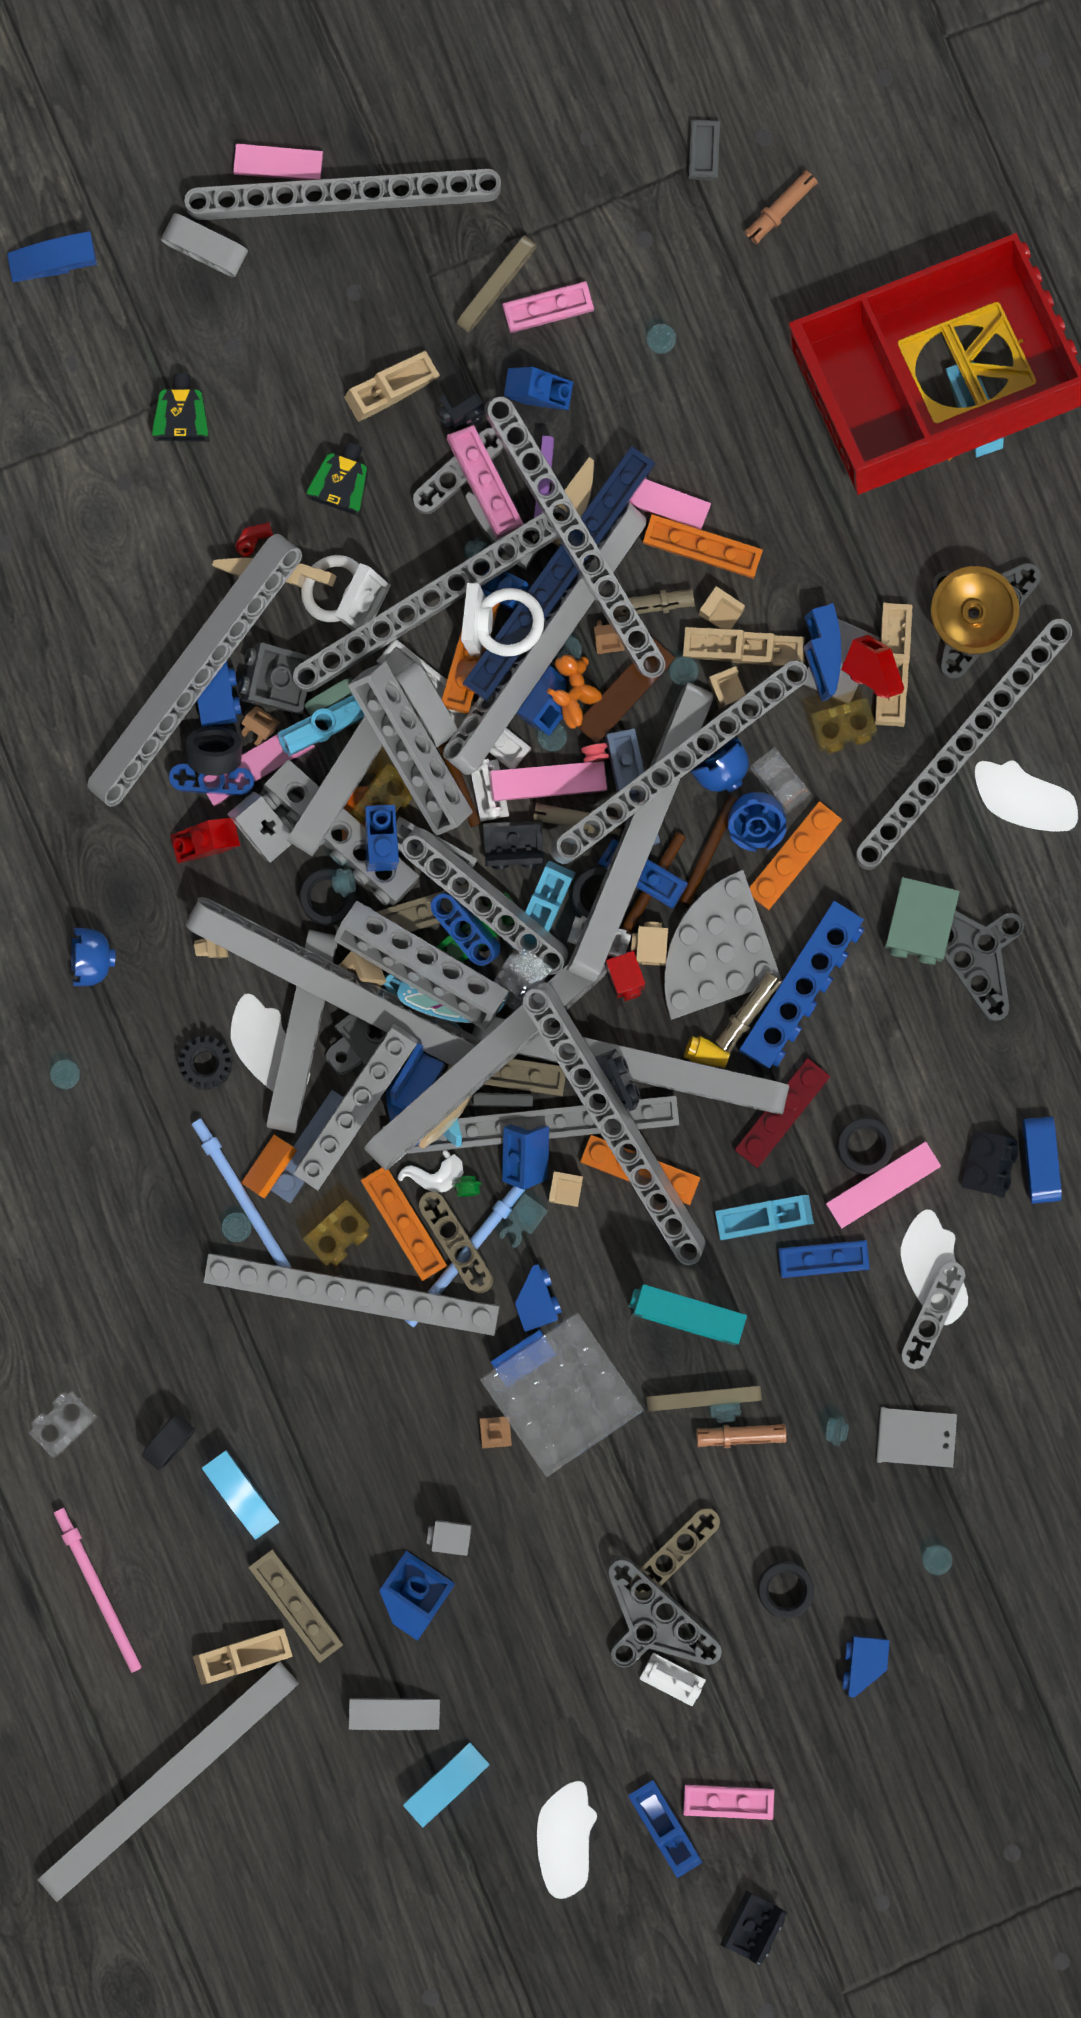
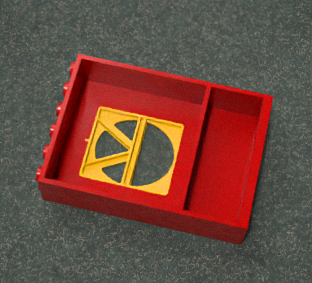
(866, 351)

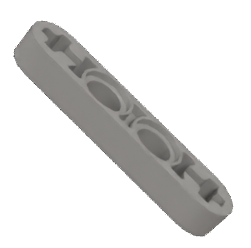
(453, 468)
(929, 1313)

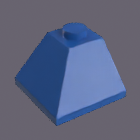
(414, 1594)

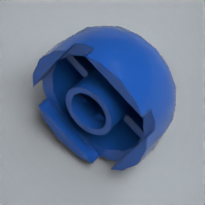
(723, 768)
(757, 821)
(90, 957)

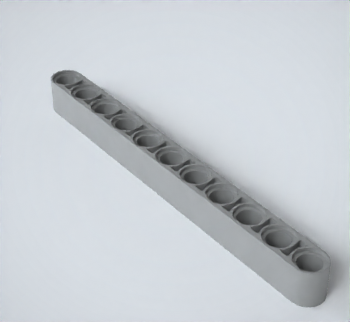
(329, 188)
(587, 545)
(416, 603)
(194, 670)
(489, 719)
(970, 731)
(670, 771)
(636, 842)
(326, 980)
(673, 1073)
(470, 1074)
(614, 1109)
(168, 1781)

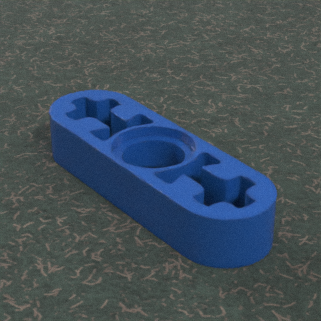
(233, 788)

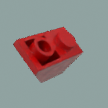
(873, 665)
(205, 840)
(626, 976)

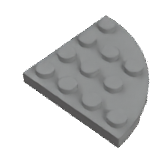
(717, 949)

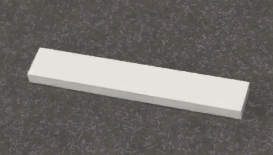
(507, 749)

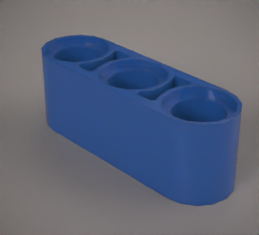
(479, 932)
(1042, 1159)

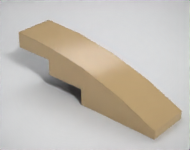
(237, 566)
(897, 636)
(742, 646)

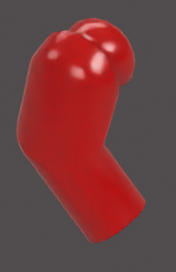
(249, 537)

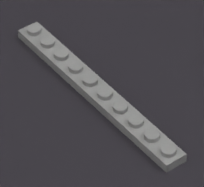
(561, 1123)
(351, 1294)

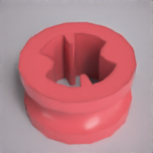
(595, 753)

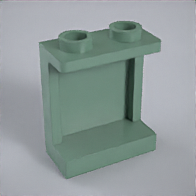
(921, 921)

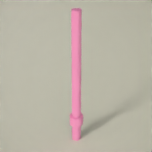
(72, 1538)

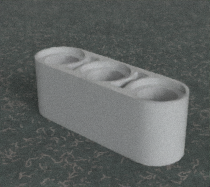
(204, 245)
(426, 703)

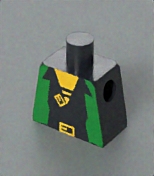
(181, 413)
(341, 481)

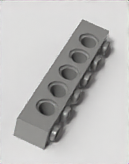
(410, 748)
(291, 778)
(420, 965)
(355, 1106)

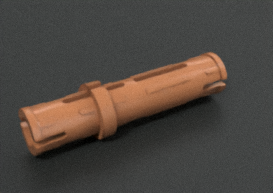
(772, 216)
(729, 1436)

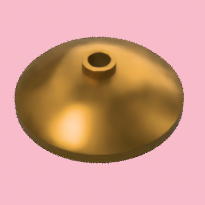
(980, 590)

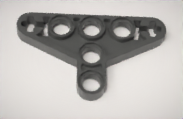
(1011, 575)
(982, 963)
(665, 1630)

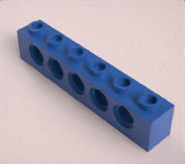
(837, 919)

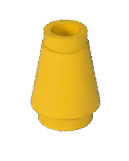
(705, 1052)

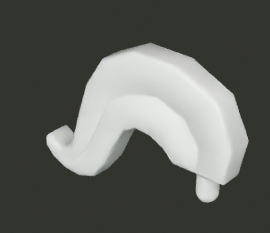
(439, 1182)

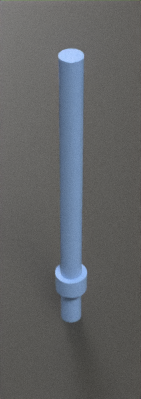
(212, 1147)
(501, 1210)

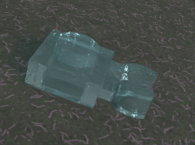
(526, 1216)

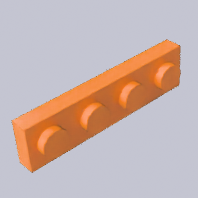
(702, 546)
(455, 695)
(794, 855)
(599, 1156)
(404, 1223)

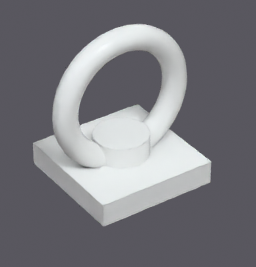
(360, 599)
(479, 621)

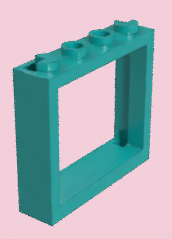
(687, 1314)

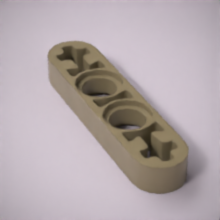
(496, 284)
(459, 1240)
(704, 1398)
(678, 1556)

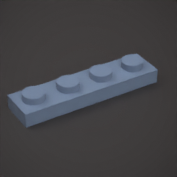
(625, 761)
(288, 1184)

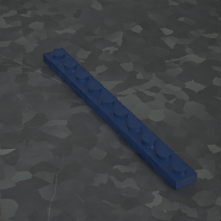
(560, 570)

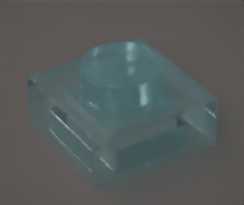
(725, 1412)

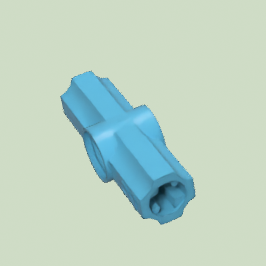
(307, 733)

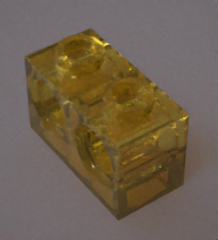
(840, 718)
(378, 794)
(332, 1228)

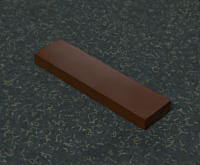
(621, 698)

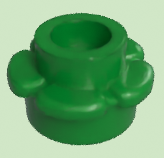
(467, 1186)

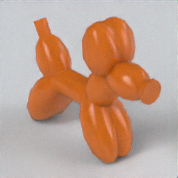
(587, 694)

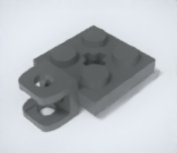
(354, 1045)

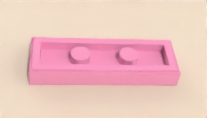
(278, 162)
(548, 307)
(670, 504)
(728, 1802)

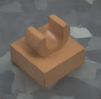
(606, 639)
(260, 723)
(495, 1432)

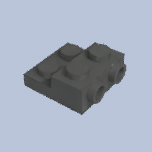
(271, 679)

